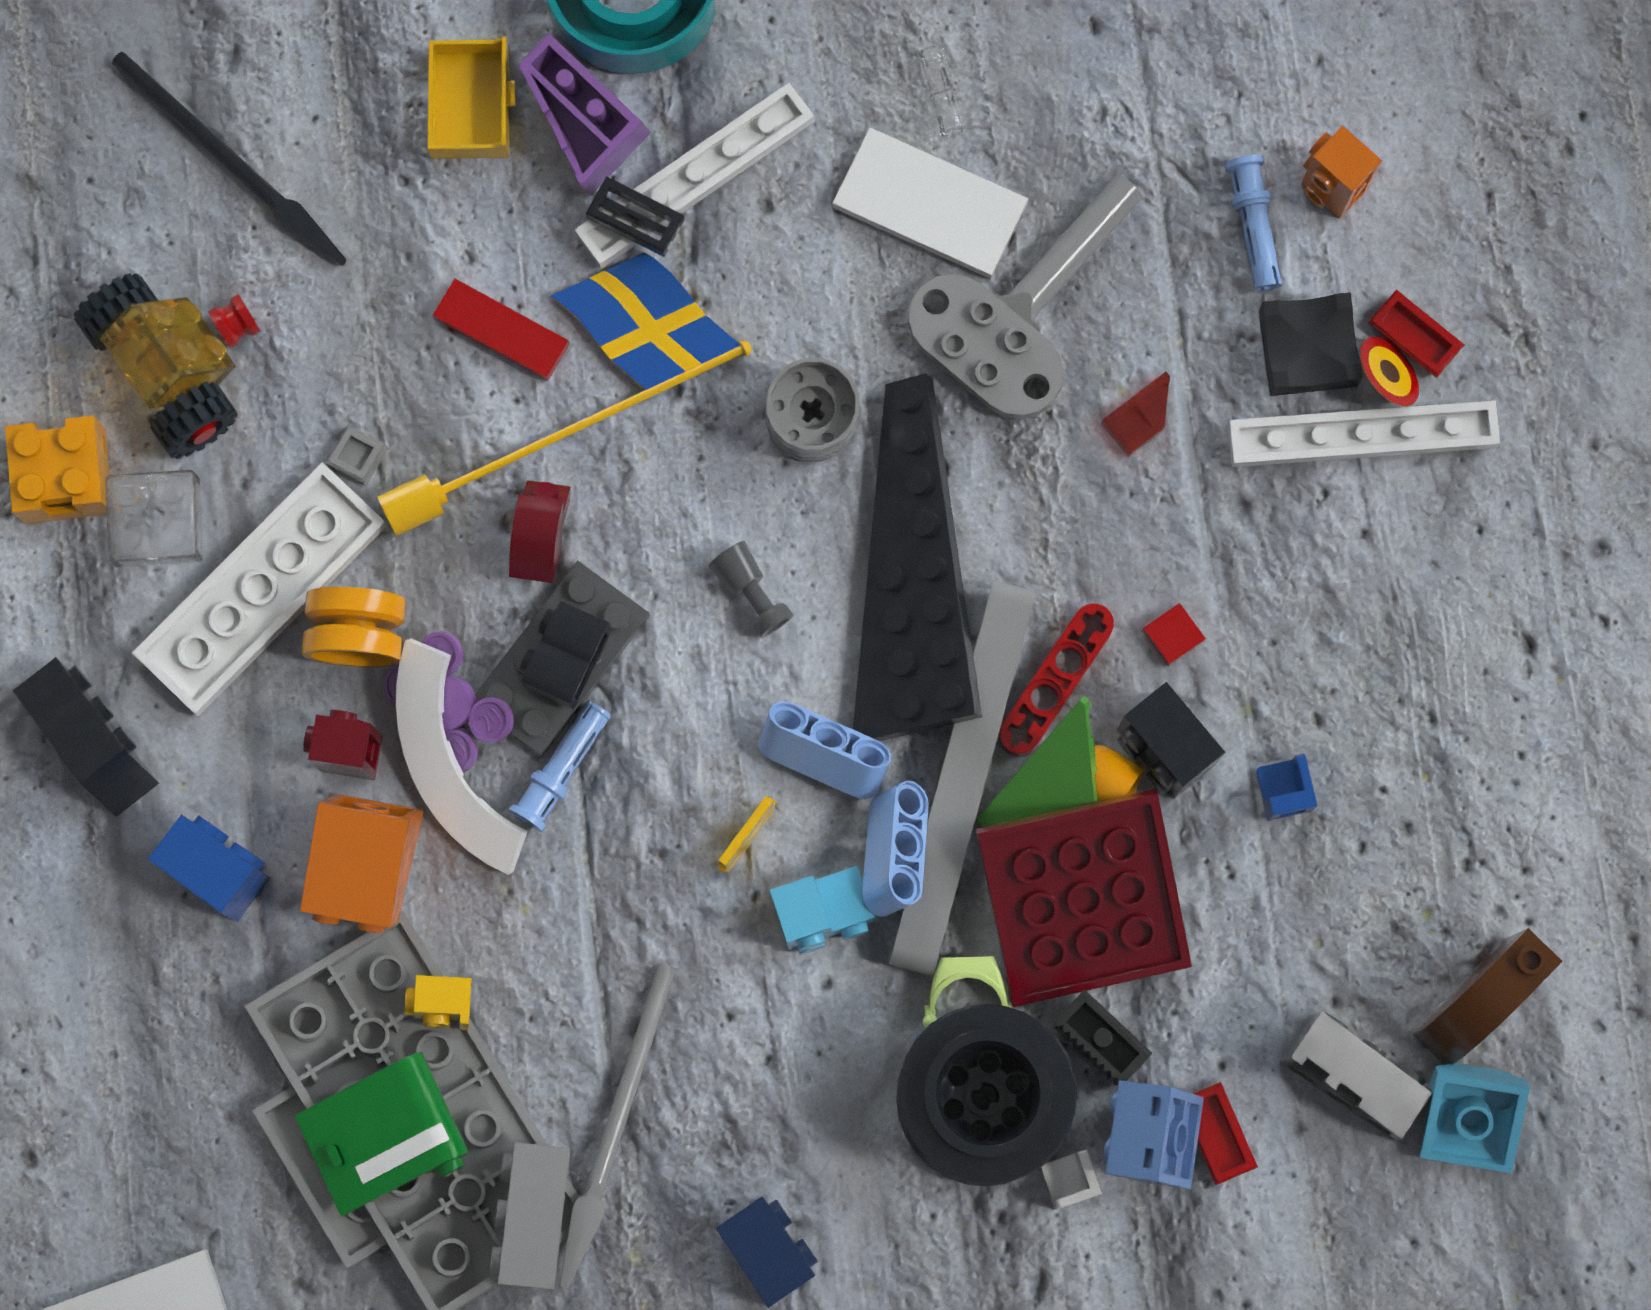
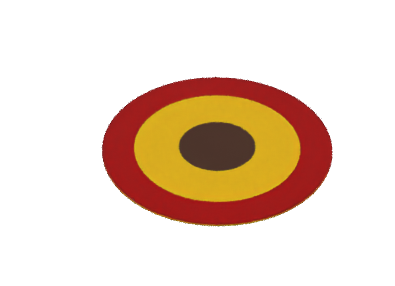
(1389, 371)

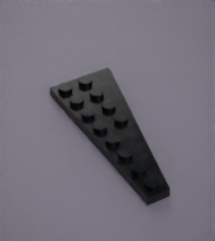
(915, 626)

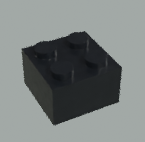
(1168, 741)

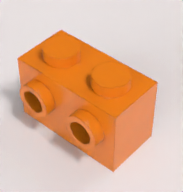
(1339, 171)

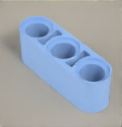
(824, 750)
(895, 849)

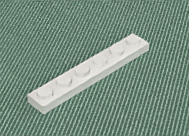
(706, 167)
(1363, 433)

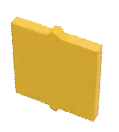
(746, 835)

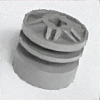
(805, 385)

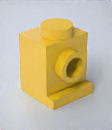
(439, 1001)

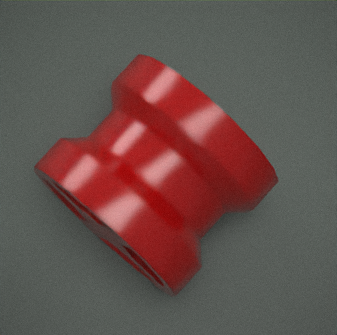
(234, 321)

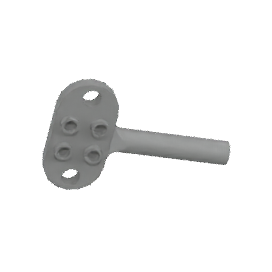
(991, 338)

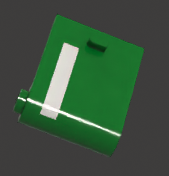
(387, 1132)

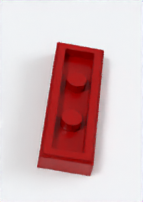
(501, 329)

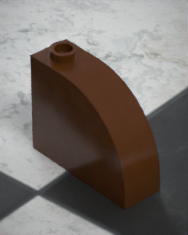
(1488, 996)

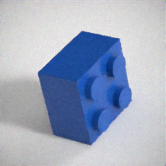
(207, 867)

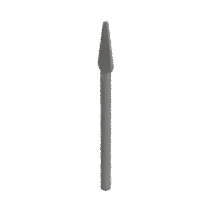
(589, 1208)

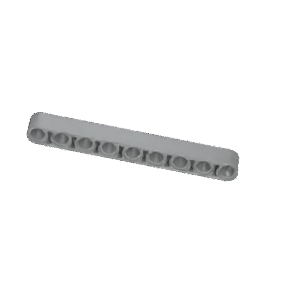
(964, 779)

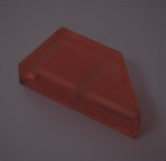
(1140, 417)

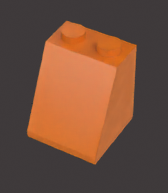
(360, 861)

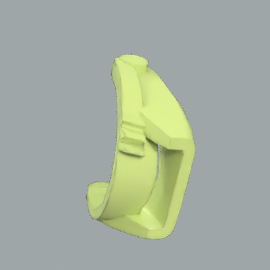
(957, 968)

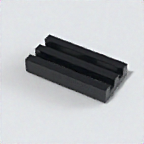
(667, 233)

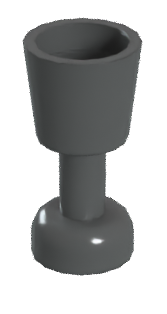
(741, 576)

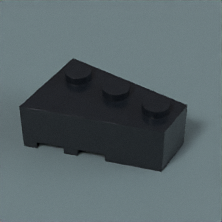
(85, 736)

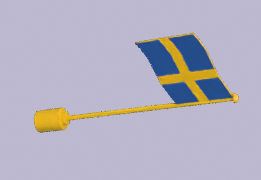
(642, 326)

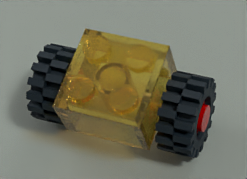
(166, 358)

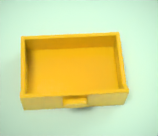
(469, 98)

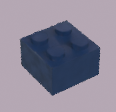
(767, 1250)

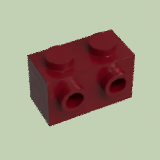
(343, 745)

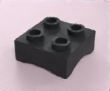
(1310, 344)

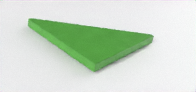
(1055, 775)

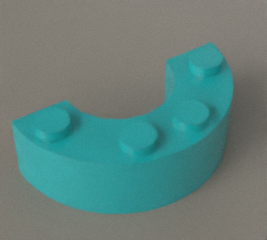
(632, 40)

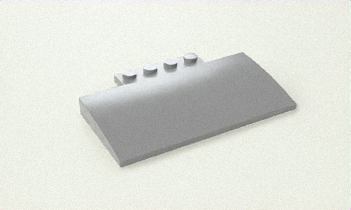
(350, 1022)

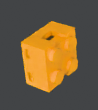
(58, 470)

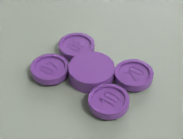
(487, 718)

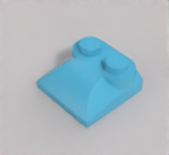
(1474, 1117)

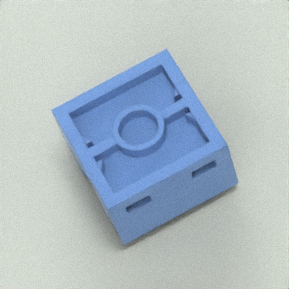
(1153, 1134)

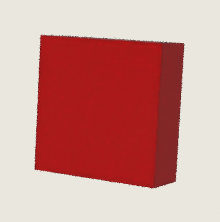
(1173, 634)

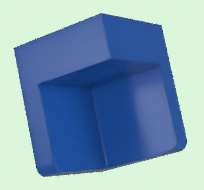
(1286, 788)

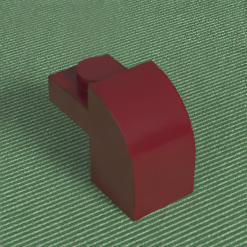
(538, 531)

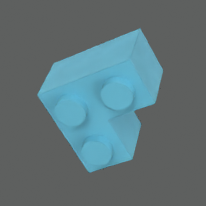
(821, 908)

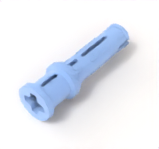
(1252, 203)
(550, 783)

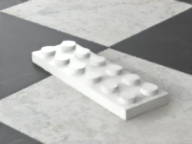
(259, 589)

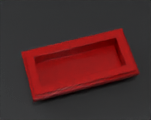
(1416, 333)
(1222, 1137)

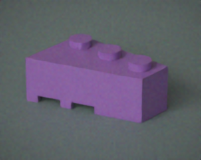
(585, 116)

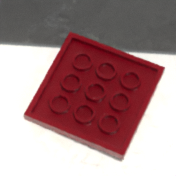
(1084, 897)

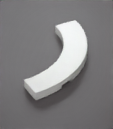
(434, 765)

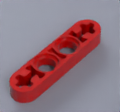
(1051, 676)

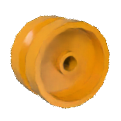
(354, 627)

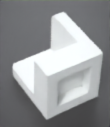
(1070, 1179)

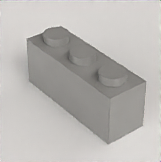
(530, 1217)

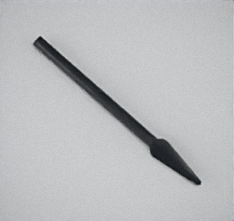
(287, 211)

